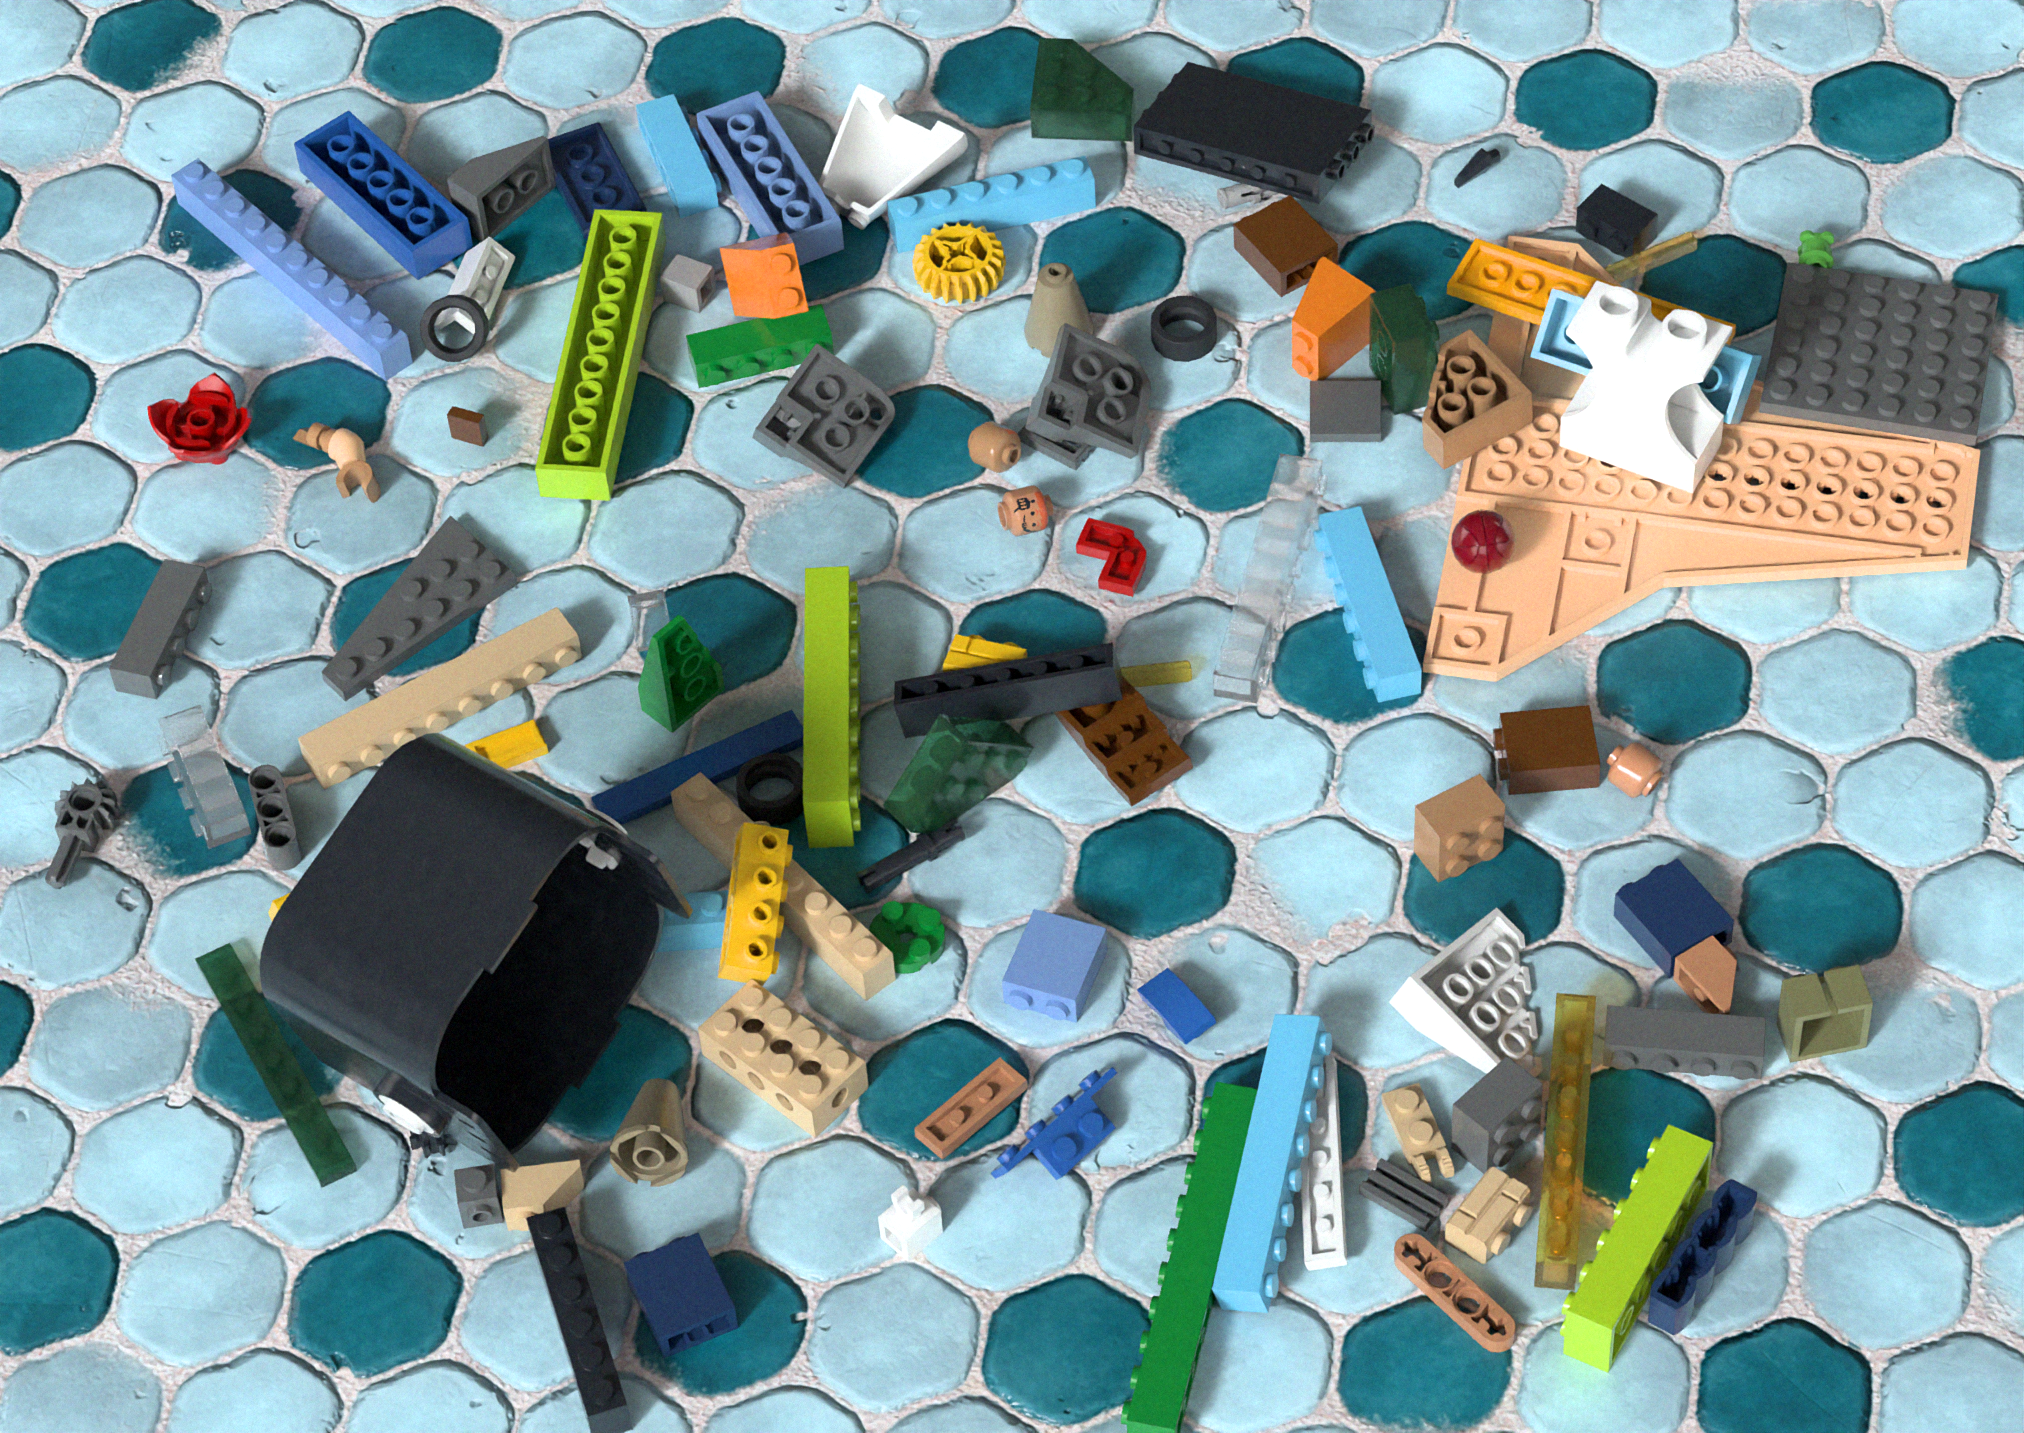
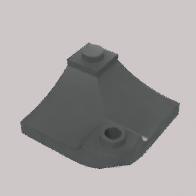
(1091, 394)
(826, 417)

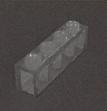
(203, 776)

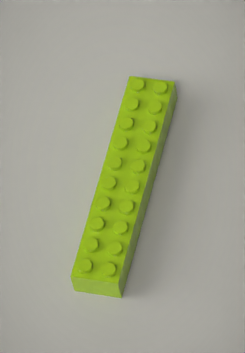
(601, 355)

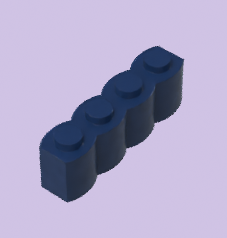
(1702, 1257)

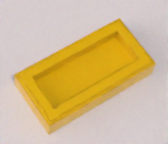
(512, 745)

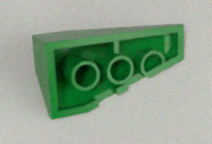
(678, 675)

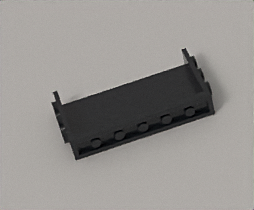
(1253, 132)

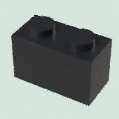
(1616, 222)

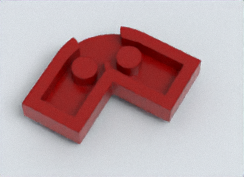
(1121, 550)

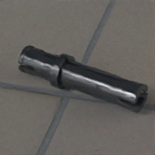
(922, 849)

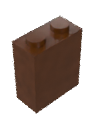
(1283, 244)
(1547, 750)

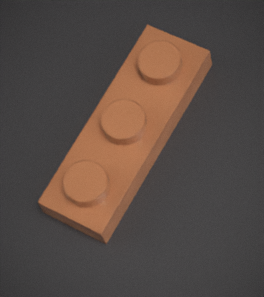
(971, 1108)

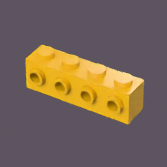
(754, 904)

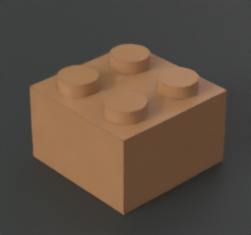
(1459, 828)

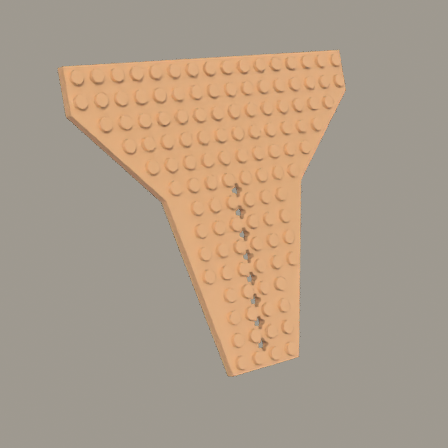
(1610, 537)

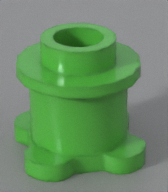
(1816, 249)

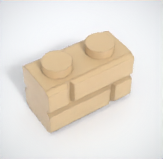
(1488, 1216)

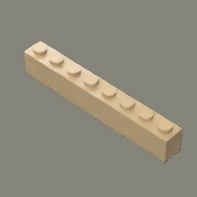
(440, 697)
(808, 907)

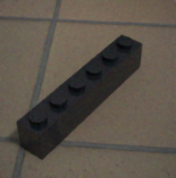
(1011, 688)
(578, 1322)

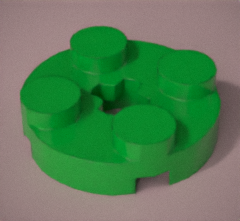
(910, 918)

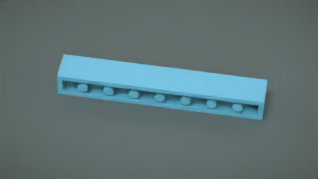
(1271, 1164)

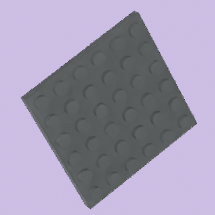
(1880, 354)

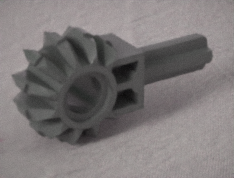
(80, 825)

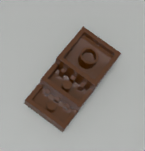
(1127, 744)

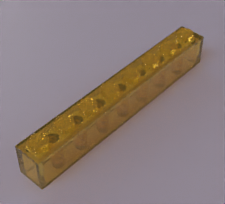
(1565, 1142)

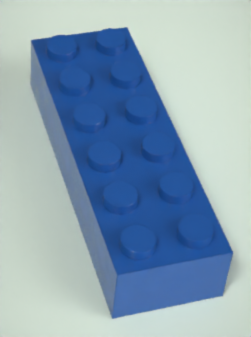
(383, 195)

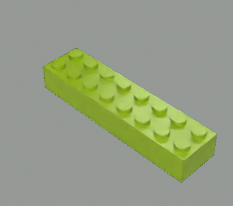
(831, 707)

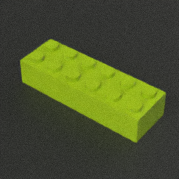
(1636, 1247)

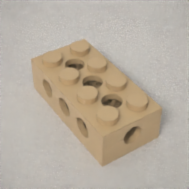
(783, 1058)

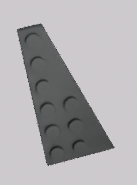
(432, 596)

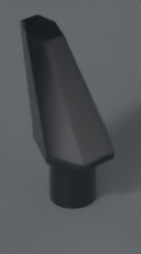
(1476, 166)

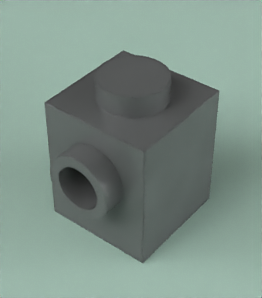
(478, 1196)

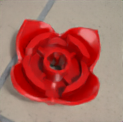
(202, 426)

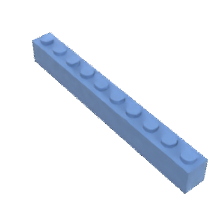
(292, 269)

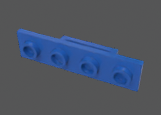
(1067, 1135)

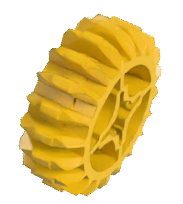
(960, 271)

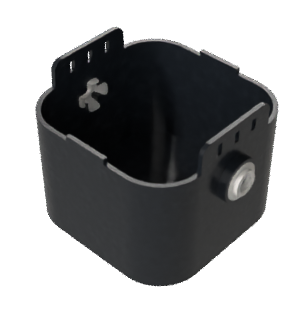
(466, 945)

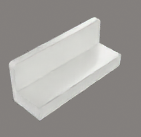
(479, 278)

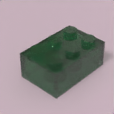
(1402, 347)

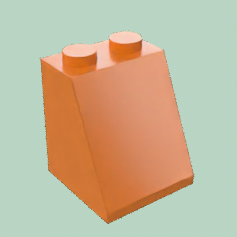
(764, 277)
(1330, 321)

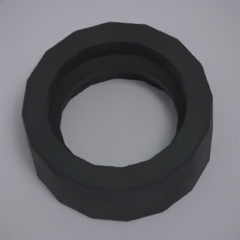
(430, 339)
(1183, 348)
(770, 766)

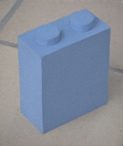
(1055, 966)

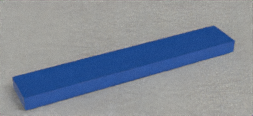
(715, 762)

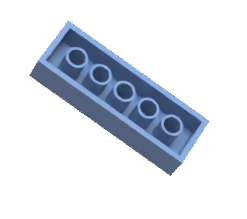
(769, 176)

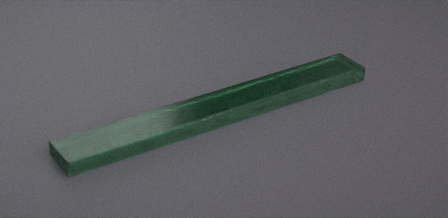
(276, 1065)

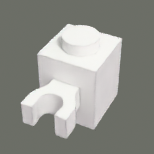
(910, 1222)

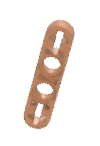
(1458, 1289)

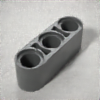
(275, 817)

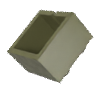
(1824, 1013)

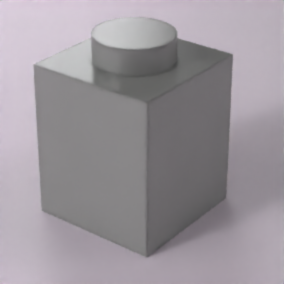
(688, 283)

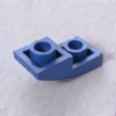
(1177, 1006)

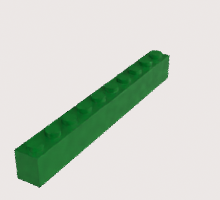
(1186, 1295)

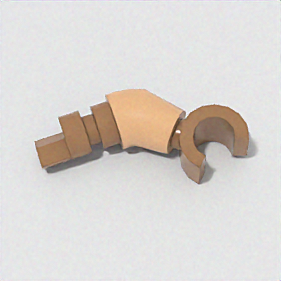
(349, 454)

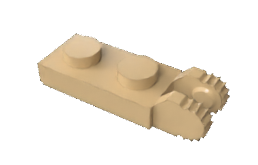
(1417, 1131)

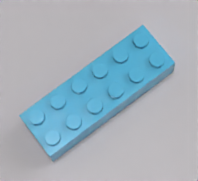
(1724, 386)

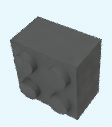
(1497, 1116)

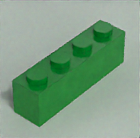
(757, 346)

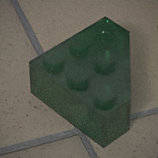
(1078, 96)
(955, 770)

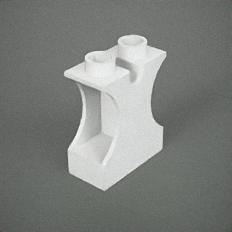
(1644, 394)

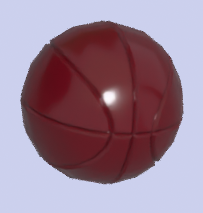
(1483, 541)

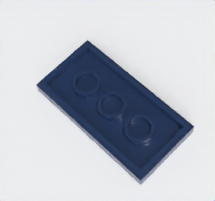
(591, 175)

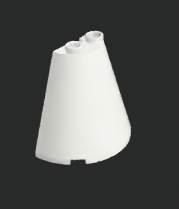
(882, 157)

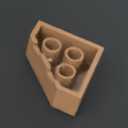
(1471, 401)

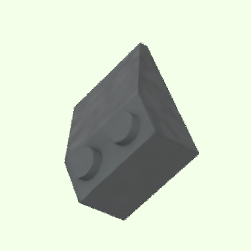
(502, 185)

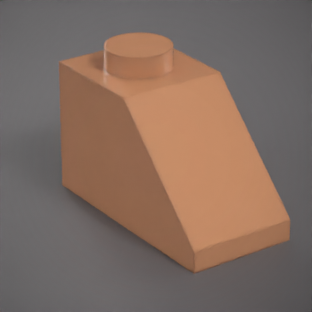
(1707, 975)

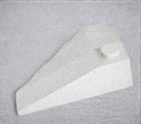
(1475, 997)

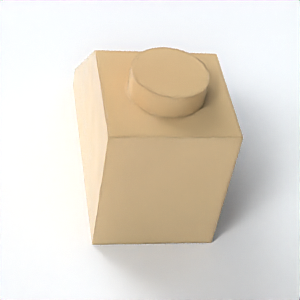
(538, 1190)

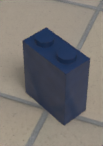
(1670, 914)
(680, 1294)

